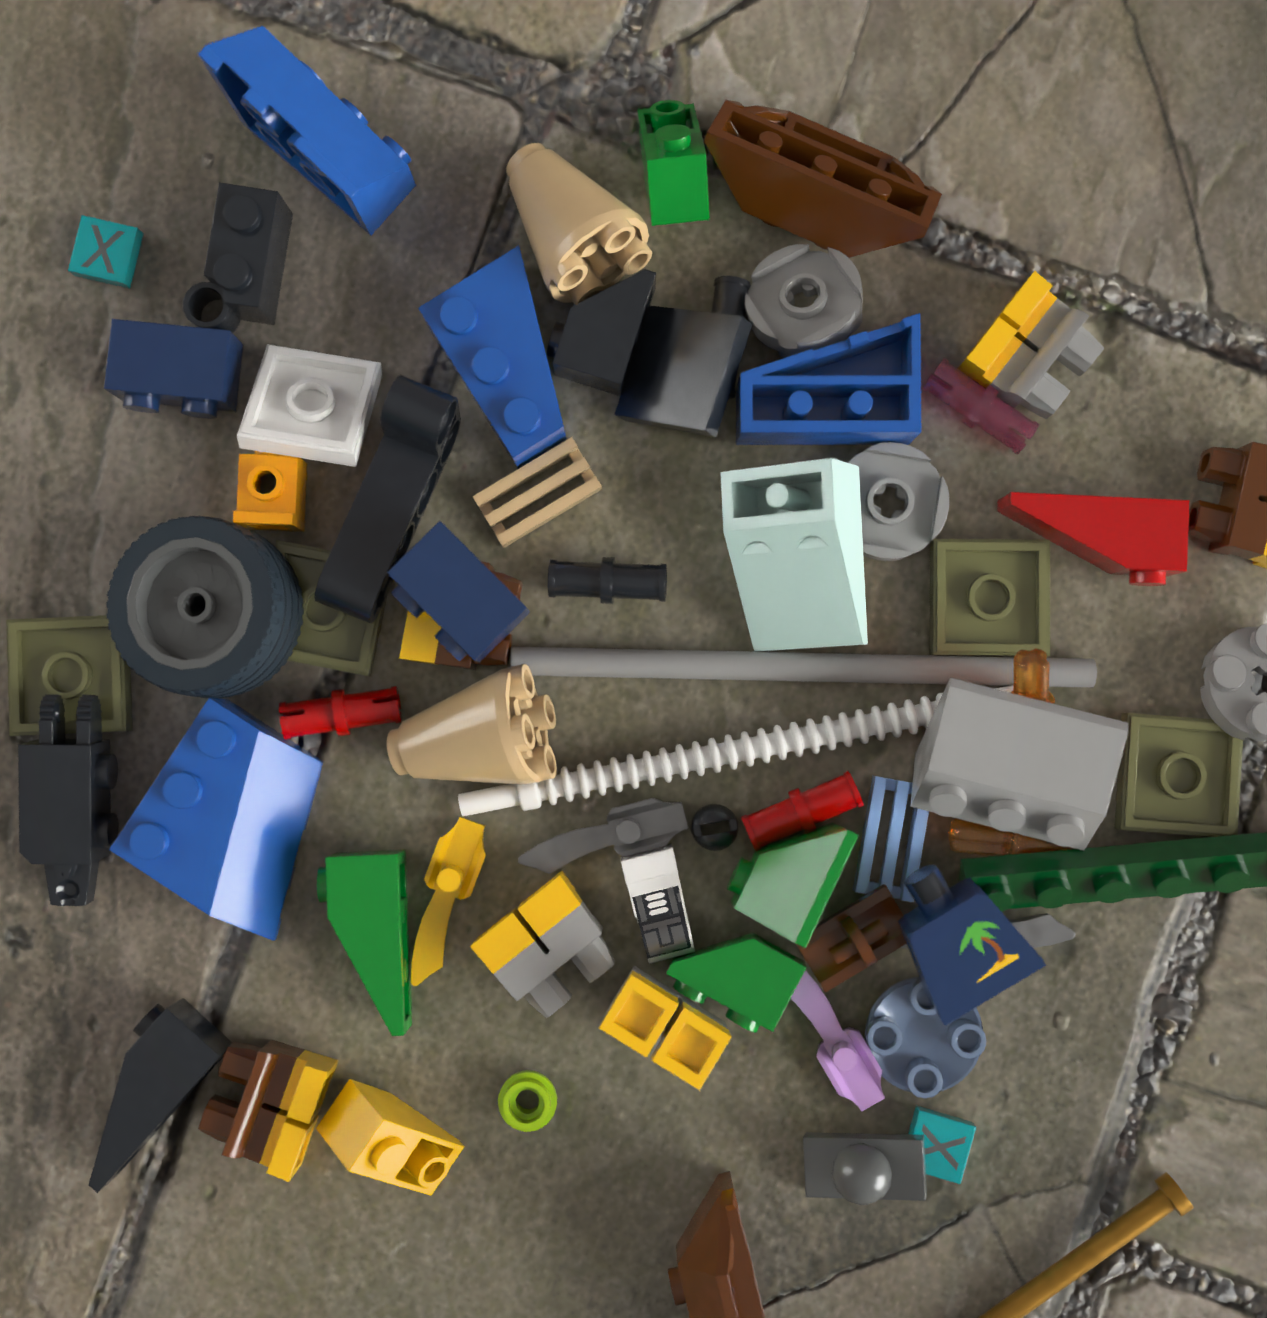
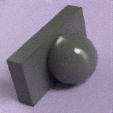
(865, 1166)

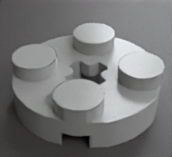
(798, 270)
(914, 483)
(1228, 683)

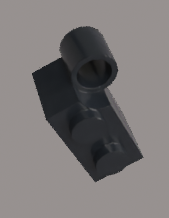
(243, 258)

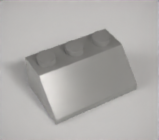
(1018, 764)

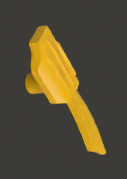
(452, 876)

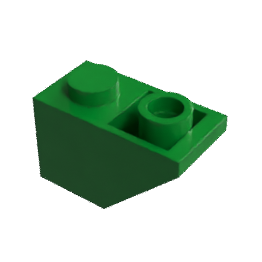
(673, 163)
(742, 974)

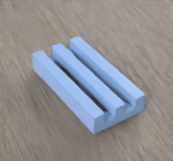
(869, 838)

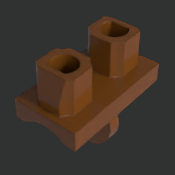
(854, 938)

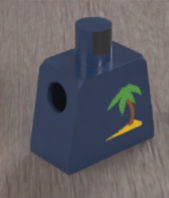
(962, 944)

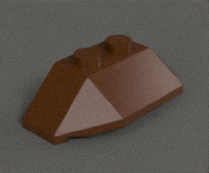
(818, 180)
(714, 1260)

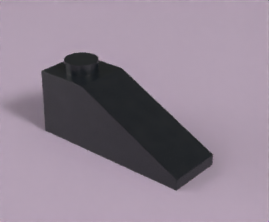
(156, 1077)

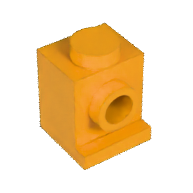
(281, 508)

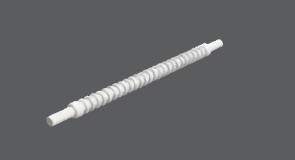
(709, 756)

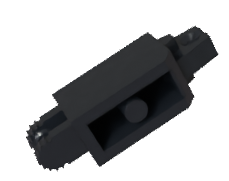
(67, 800)

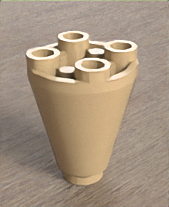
(574, 225)
(480, 734)

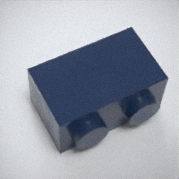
(173, 367)
(457, 593)

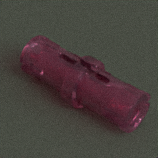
(980, 406)

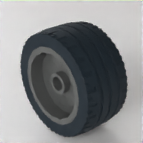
(204, 607)

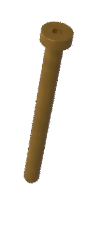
(1094, 1250)

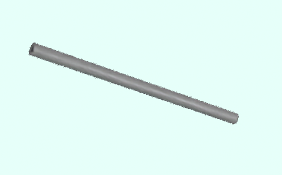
(791, 666)

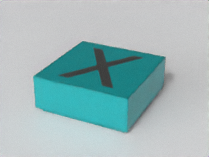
(105, 251)
(945, 1141)

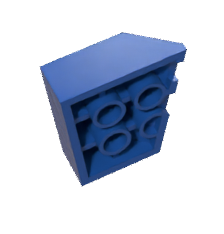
(310, 126)
(226, 818)

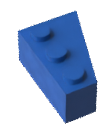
(499, 354)
(837, 394)

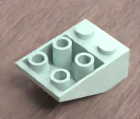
(797, 553)

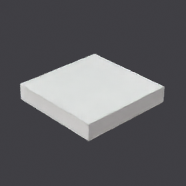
(310, 405)

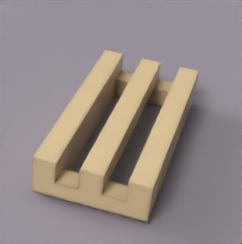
(527, 472)

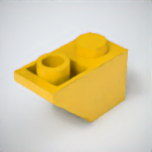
(387, 1139)

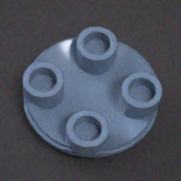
(916, 1046)

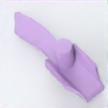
(843, 1052)

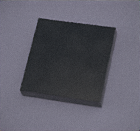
(683, 369)

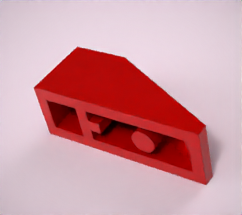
(1113, 533)

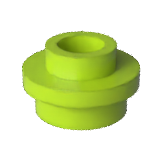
(519, 1117)

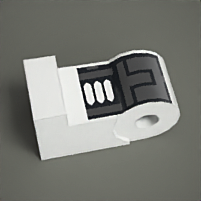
(658, 903)

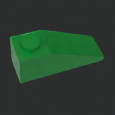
(370, 917)

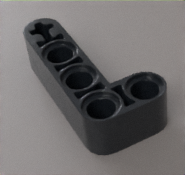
(416, 443)

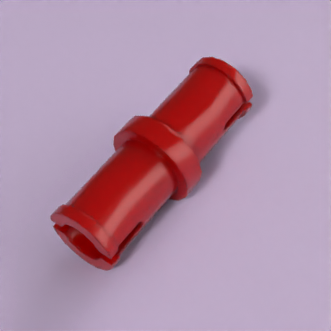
(340, 712)
(802, 811)

